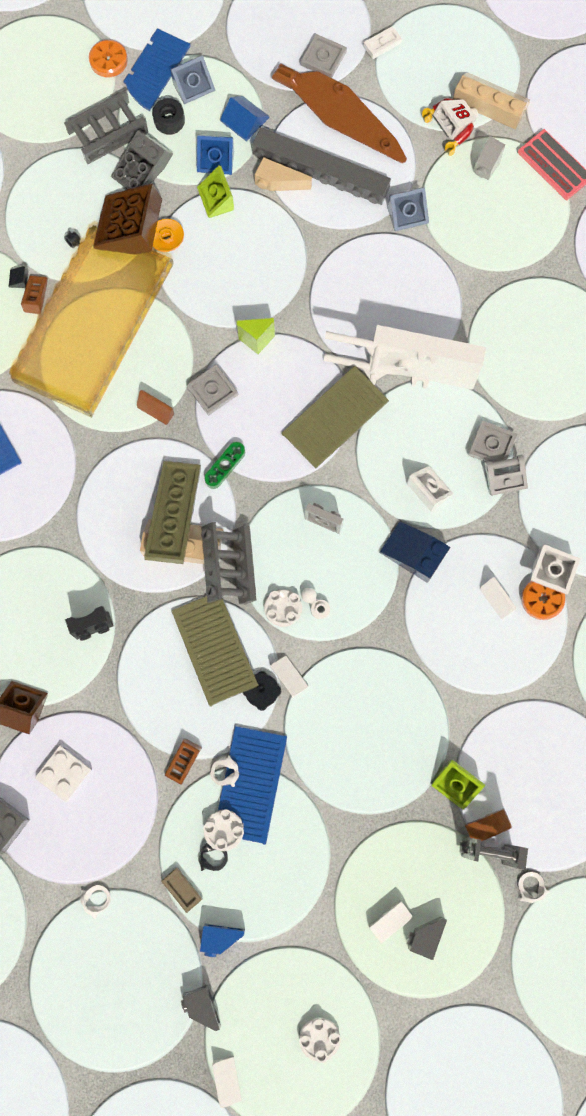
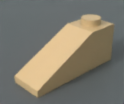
(280, 178)

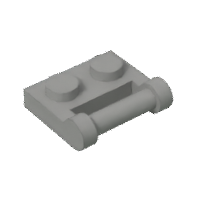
(506, 481)

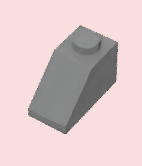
(489, 158)

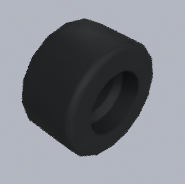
(165, 107)

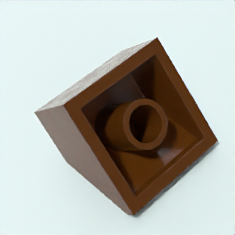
(21, 707)

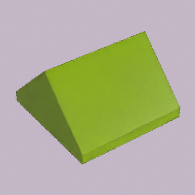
(216, 194)
(256, 333)
(457, 784)

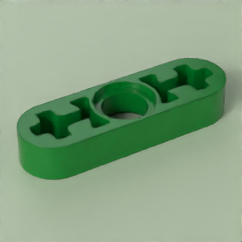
(212, 471)

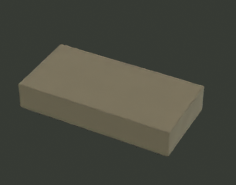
(181, 890)

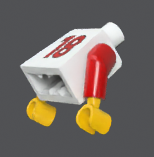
(455, 119)

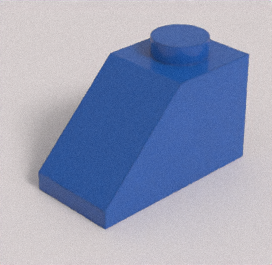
(218, 939)

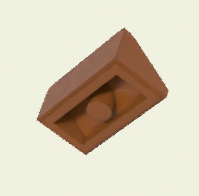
(154, 407)

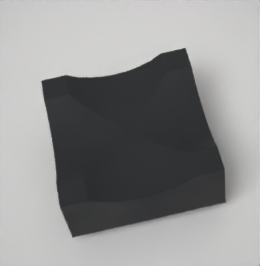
(85, 626)

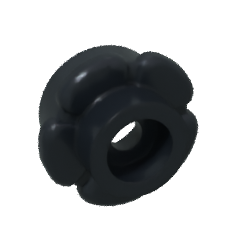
(72, 239)

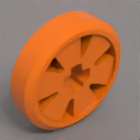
(116, 62)
(537, 608)

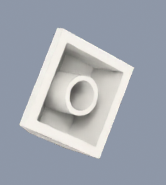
(554, 569)

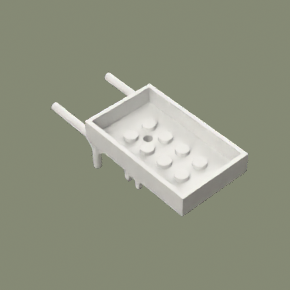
(415, 356)

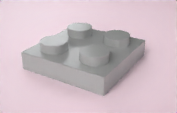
(323, 56)
(212, 390)
(492, 443)
(323, 518)

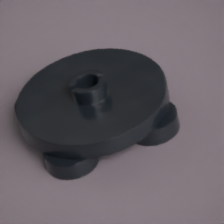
(265, 693)

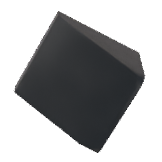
(18, 277)

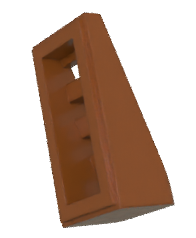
(34, 305)
(191, 746)

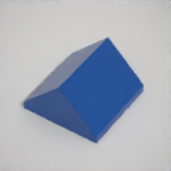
(243, 117)
(215, 152)

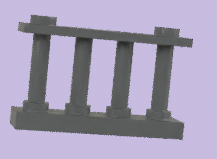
(113, 141)
(243, 560)
(510, 855)

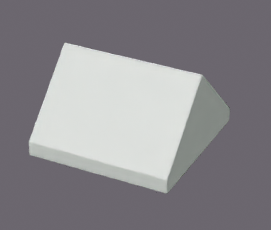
(429, 488)

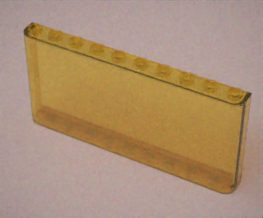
(89, 324)

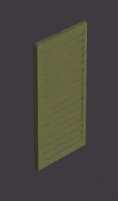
(335, 417)
(214, 649)

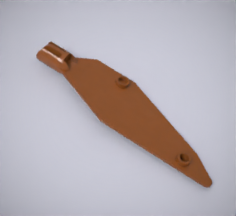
(340, 109)

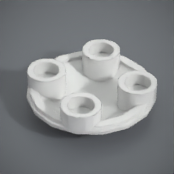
(283, 608)
(223, 830)
(319, 1039)

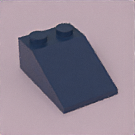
(415, 551)

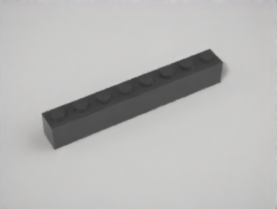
(321, 166)

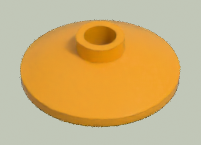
(168, 228)

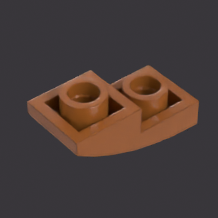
(489, 826)

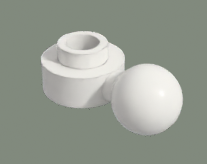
(309, 596)

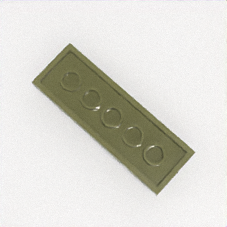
(173, 512)

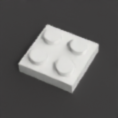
(63, 774)

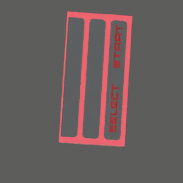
(554, 164)

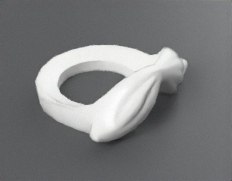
(230, 779)
(542, 891)
(85, 895)

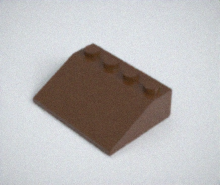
(129, 220)

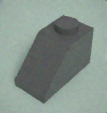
(426, 938)
(201, 1007)

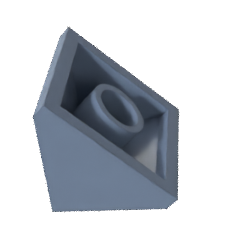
(192, 80)
(408, 209)

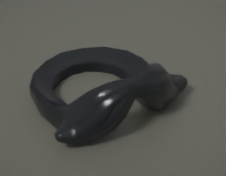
(204, 864)

